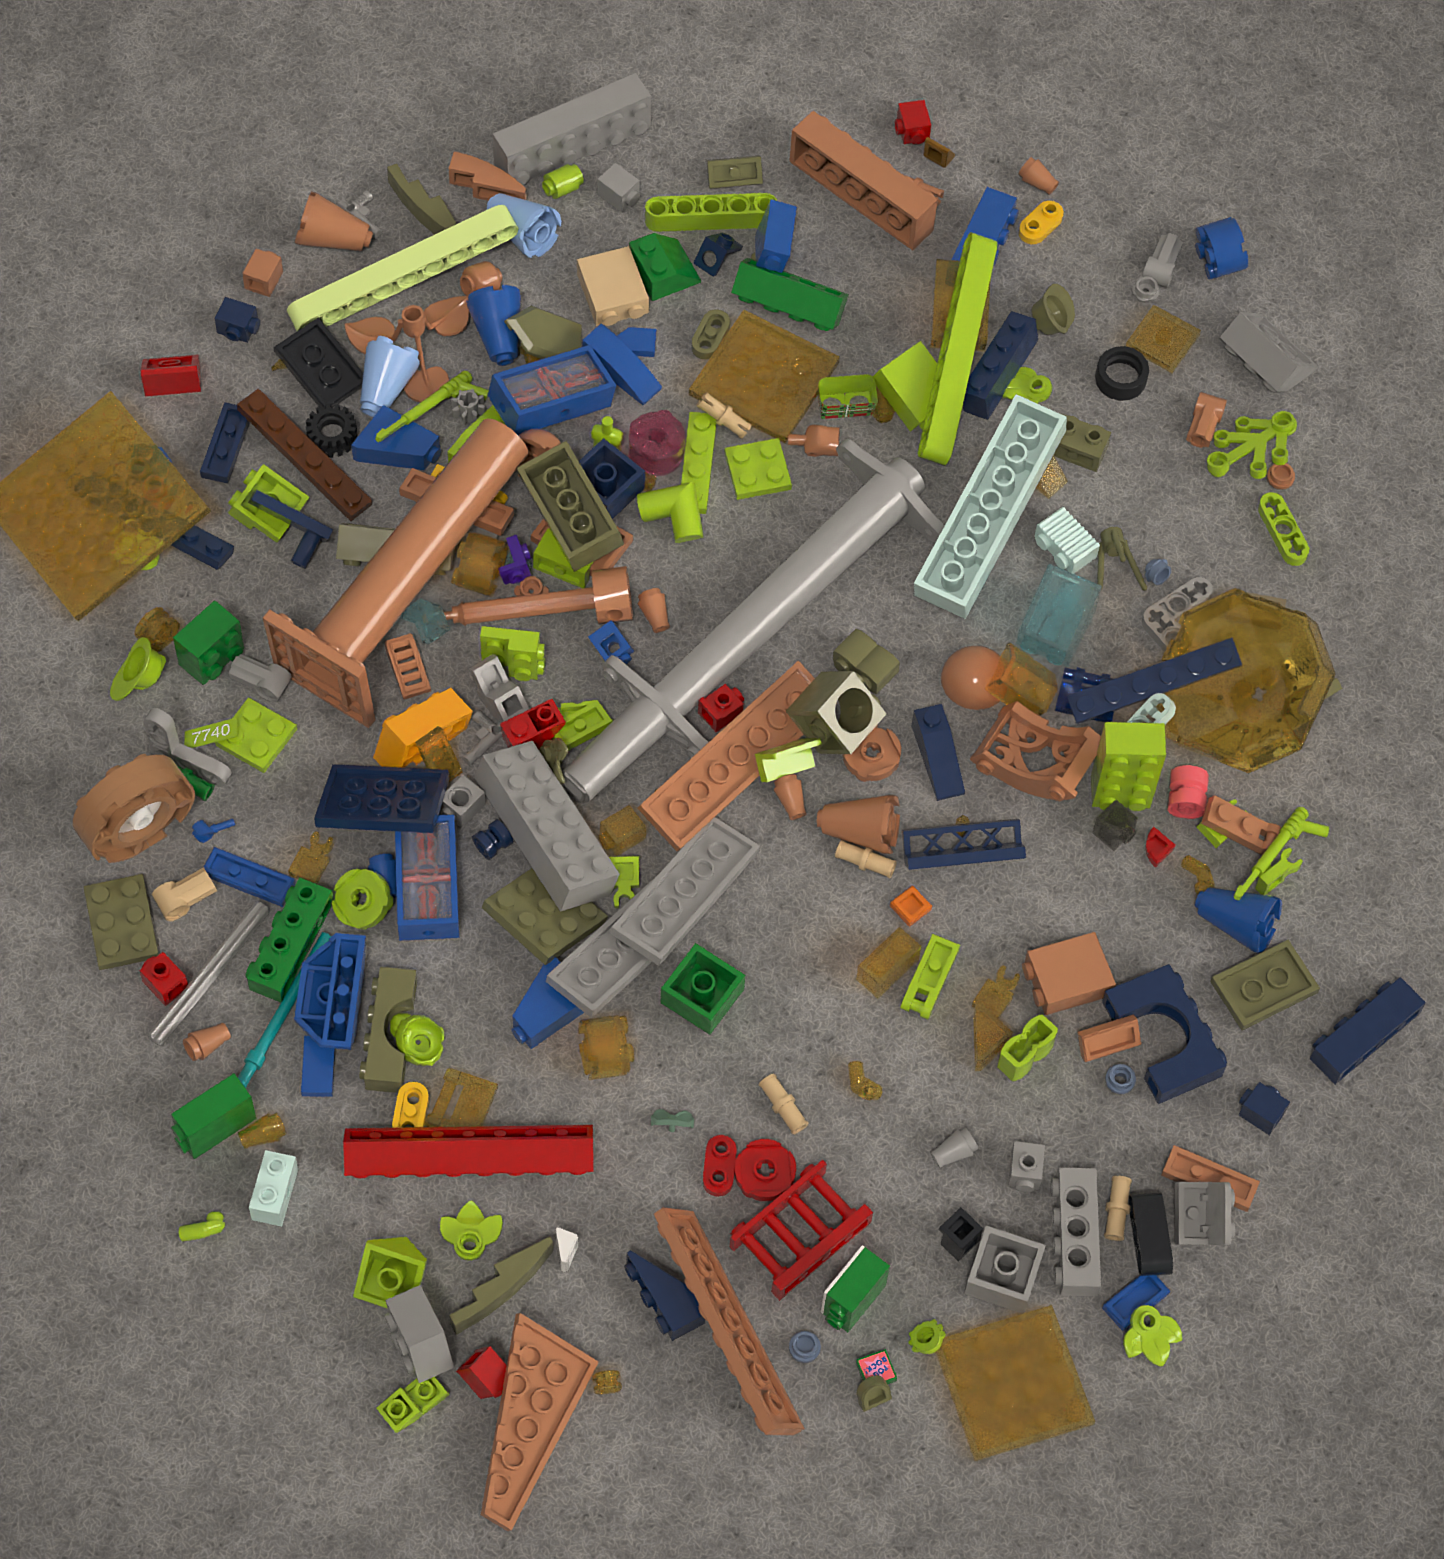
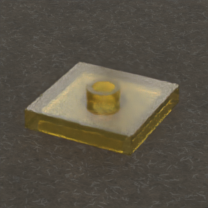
(1163, 338)

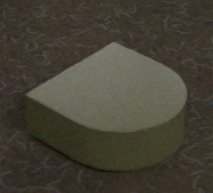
(873, 1392)

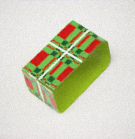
(853, 386)

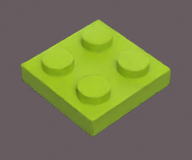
(757, 468)
(260, 735)

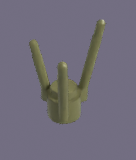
(1115, 545)

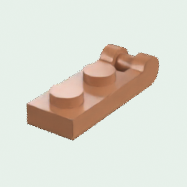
(1239, 825)

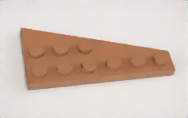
(536, 1403)

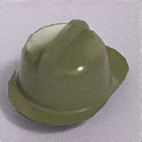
(1054, 311)

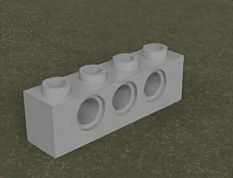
(1081, 1185)

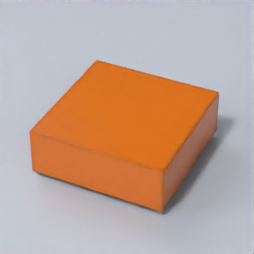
(911, 906)

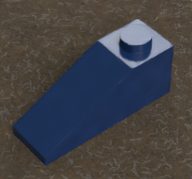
(938, 751)

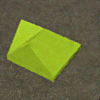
(388, 1269)

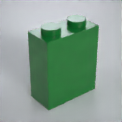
(212, 1117)

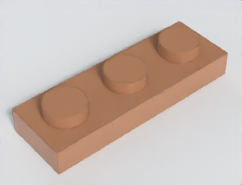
(1189, 1167)

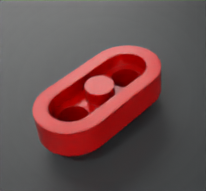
(719, 1164)

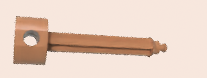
(608, 596)

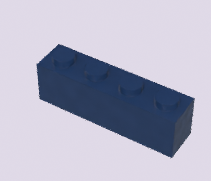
(1000, 364)
(1367, 1030)

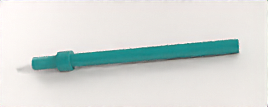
(256, 1058)

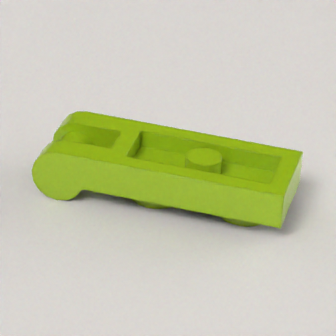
(930, 975)

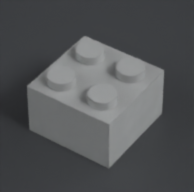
(1004, 1269)
(418, 1334)

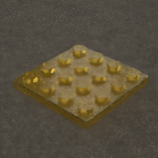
(765, 375)
(1014, 1383)

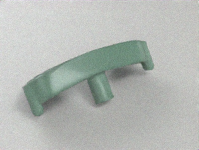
(682, 1119)

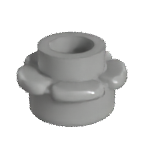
(1146, 283)

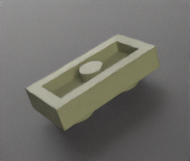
(734, 171)

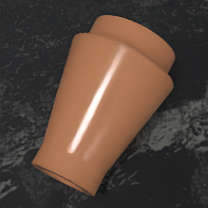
(1037, 175)
(653, 606)
(790, 795)
(205, 1041)

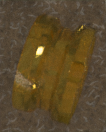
(158, 628)

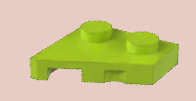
(582, 722)

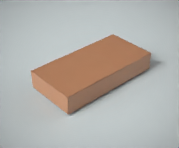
(1109, 1038)

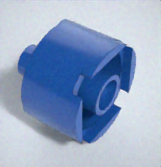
(1221, 247)

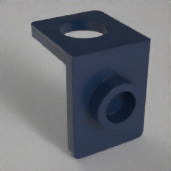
(720, 245)

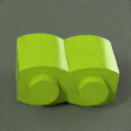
(1025, 1048)

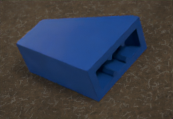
(775, 236)
(405, 448)
(542, 1010)

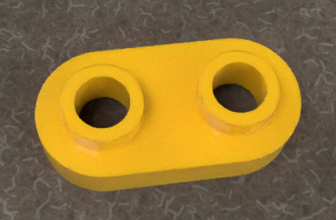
(1042, 220)
(408, 1113)

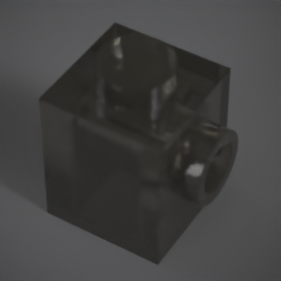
(1115, 825)

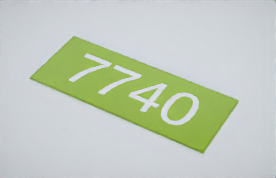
(211, 733)

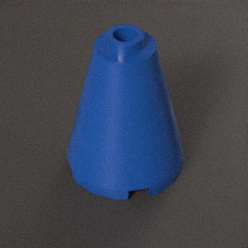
(489, 312)
(1245, 919)

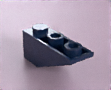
(668, 1296)

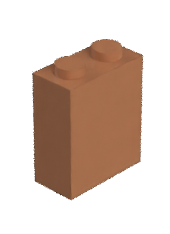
(1068, 973)

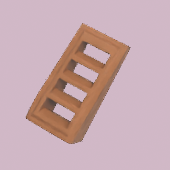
(401, 649)

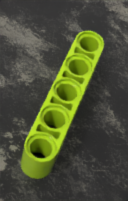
(726, 210)

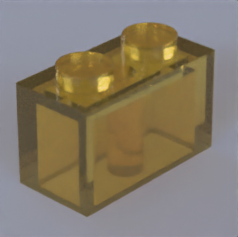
(888, 962)

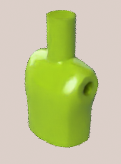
(608, 432)

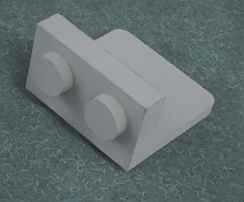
(1204, 1213)

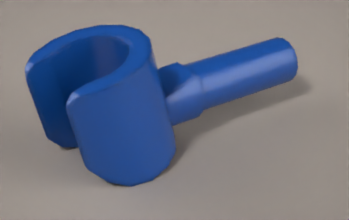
(203, 832)

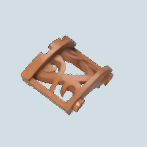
(1052, 783)

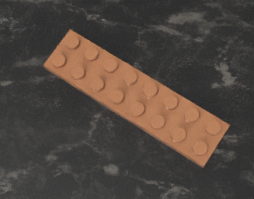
(726, 762)
(729, 1322)

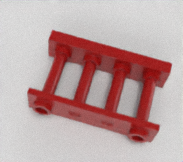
(807, 1259)

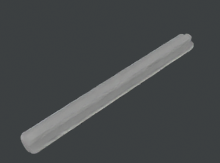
(208, 973)

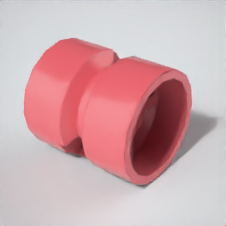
(1188, 792)

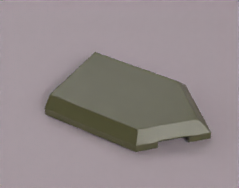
(544, 332)

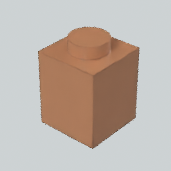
(262, 272)

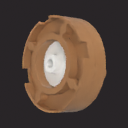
(132, 807)

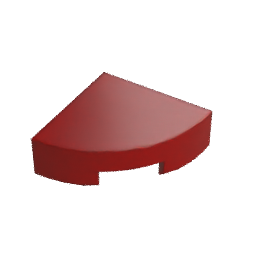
(1158, 847)

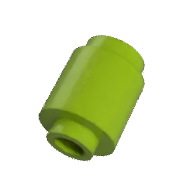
(562, 181)

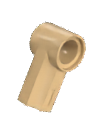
(177, 897)

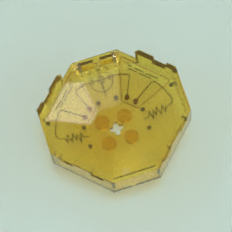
(1278, 654)

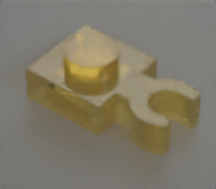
(311, 862)
(996, 995)

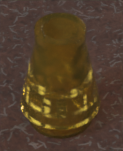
(263, 1131)

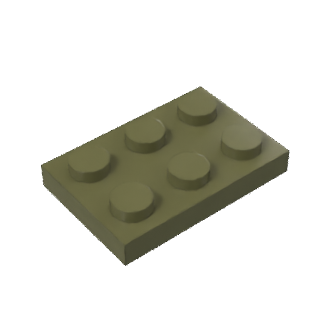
(121, 921)
(1265, 985)

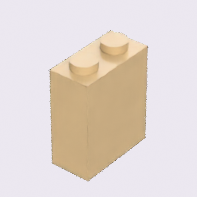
(613, 286)

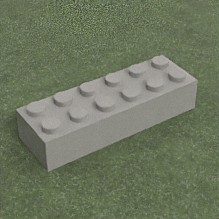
(573, 129)
(546, 825)

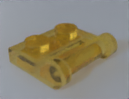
(471, 1106)

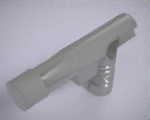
(361, 211)
(485, 736)

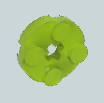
(346, 896)

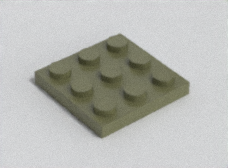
(535, 920)

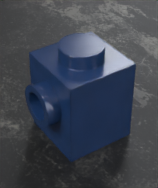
(237, 320)
(1263, 1107)

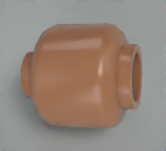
(480, 276)

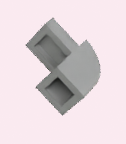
(496, 691)

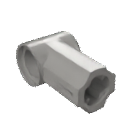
(1162, 263)
(266, 680)

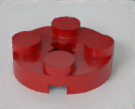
(751, 1159)

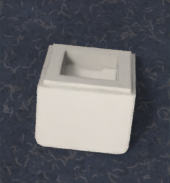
(567, 1246)

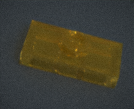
(438, 752)

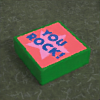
(876, 1364)

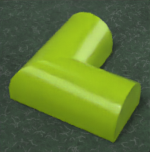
(674, 502)

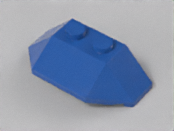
(332, 991)

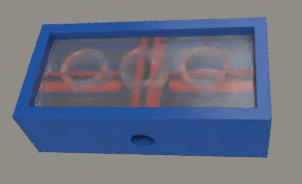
(552, 390)
(427, 882)

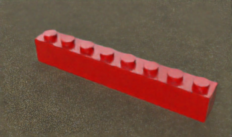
(468, 1150)

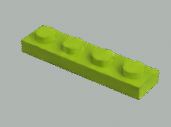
(699, 455)

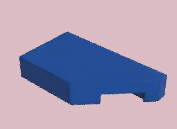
(639, 340)

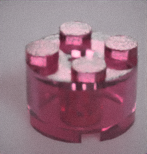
(656, 442)

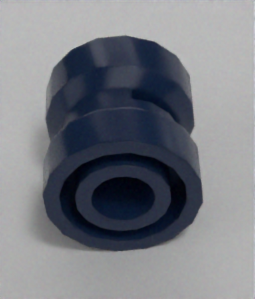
(492, 839)

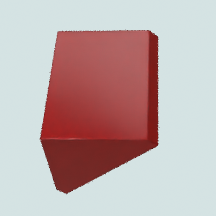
(171, 375)

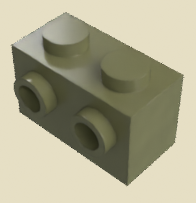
(1083, 444)

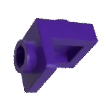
(519, 570)

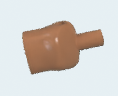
(817, 440)

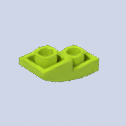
(412, 1402)

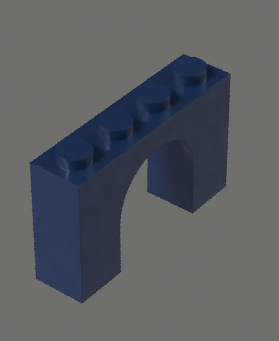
(1163, 994)

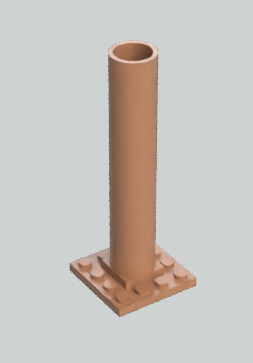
(333, 654)

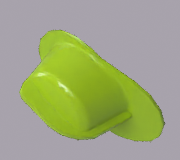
(138, 671)

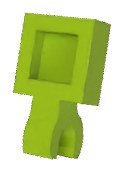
(1275, 875)

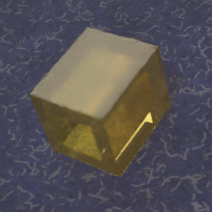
(622, 831)

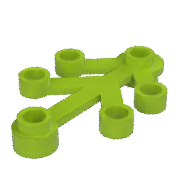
(1279, 426)

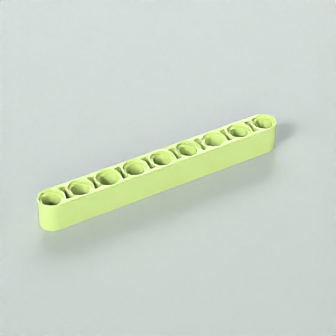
(405, 268)

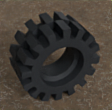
(332, 416)

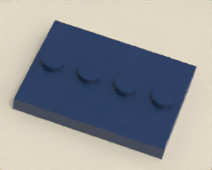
(382, 798)

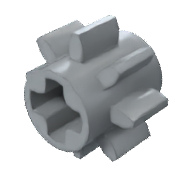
(468, 406)

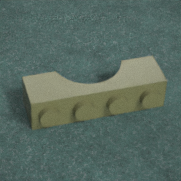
(394, 994)

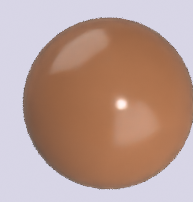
(968, 674)

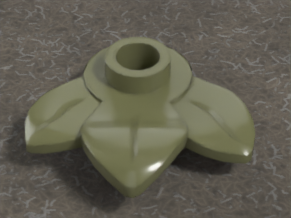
(554, 752)

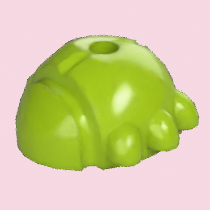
(927, 1337)

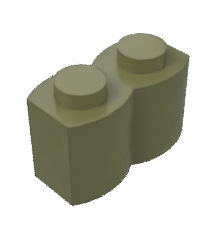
(866, 658)

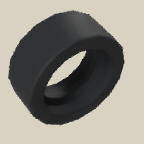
(1118, 390)

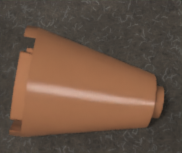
(331, 226)
(863, 822)

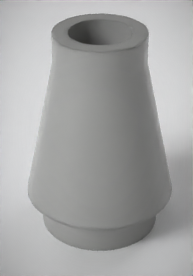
(955, 1148)

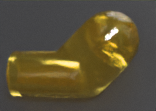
(1201, 872)
(861, 1085)

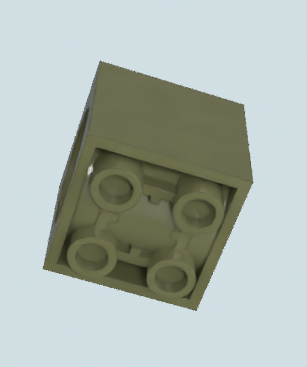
(816, 715)

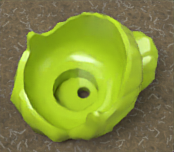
(408, 1029)

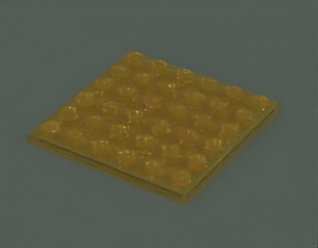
(96, 505)

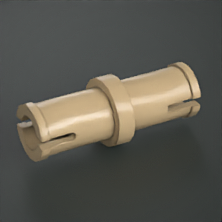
(724, 415)
(865, 859)
(783, 1103)
(1117, 1208)

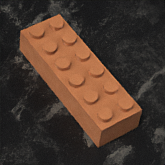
(863, 180)

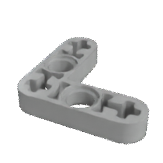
(1169, 616)
(164, 741)

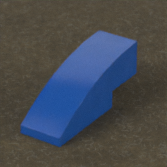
(623, 364)

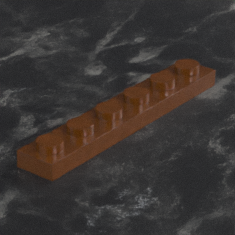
(304, 454)

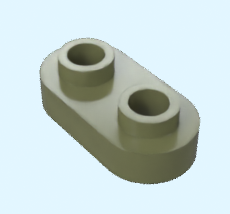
(708, 335)

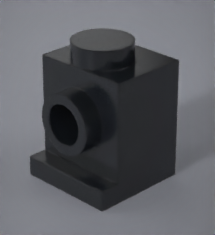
(960, 1234)

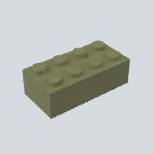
(570, 506)

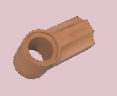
(1206, 416)

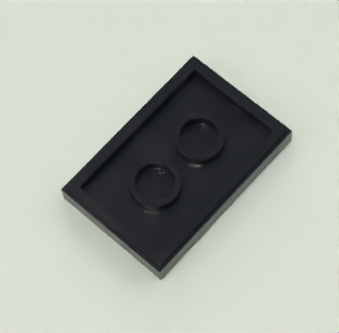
(320, 364)

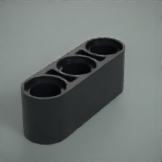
(1150, 1234)

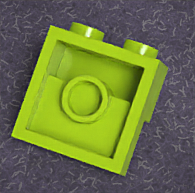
(274, 486)
(515, 649)

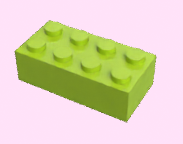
(1128, 764)

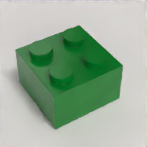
(209, 643)
(702, 989)

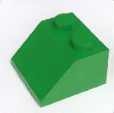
(663, 265)

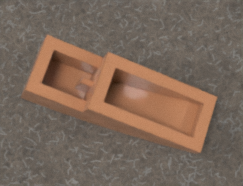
(483, 177)

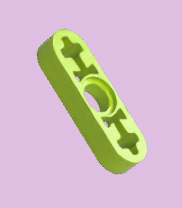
(1284, 517)

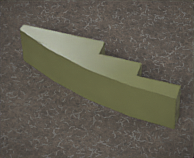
(429, 212)
(510, 1278)

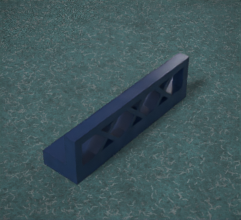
(963, 855)

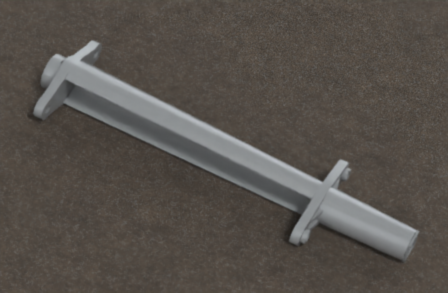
(885, 498)

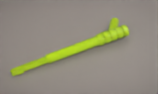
(450, 388)
(1291, 829)

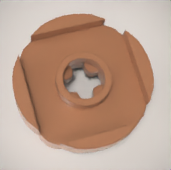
(877, 767)

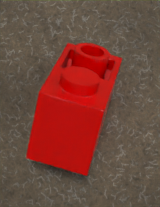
(533, 725)

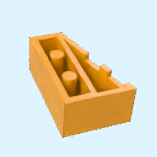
(400, 732)

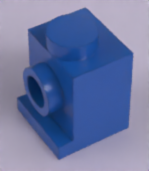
(608, 636)

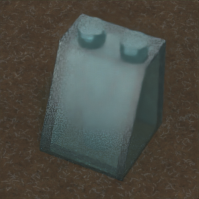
(1058, 616)

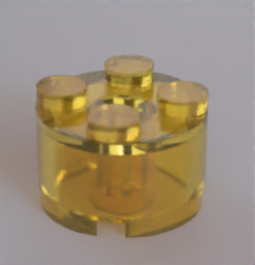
(480, 563)
(605, 1047)

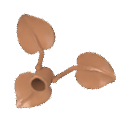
(446, 316)

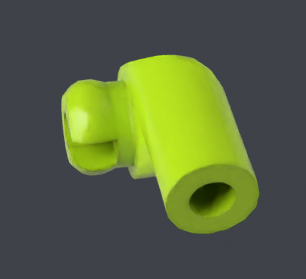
(203, 1229)

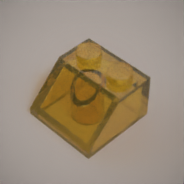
(1022, 680)

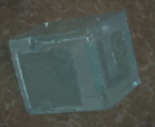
(428, 619)

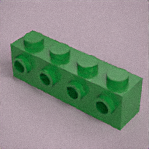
(790, 294)
(289, 940)

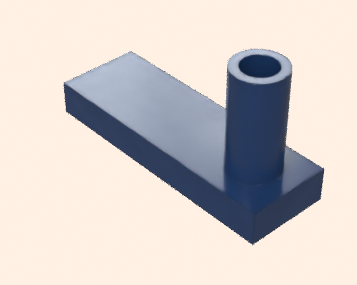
(313, 529)

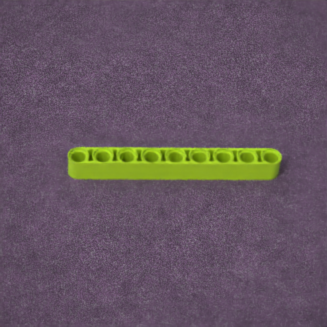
(957, 349)

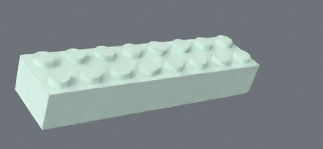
(990, 506)

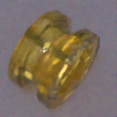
(607, 1382)

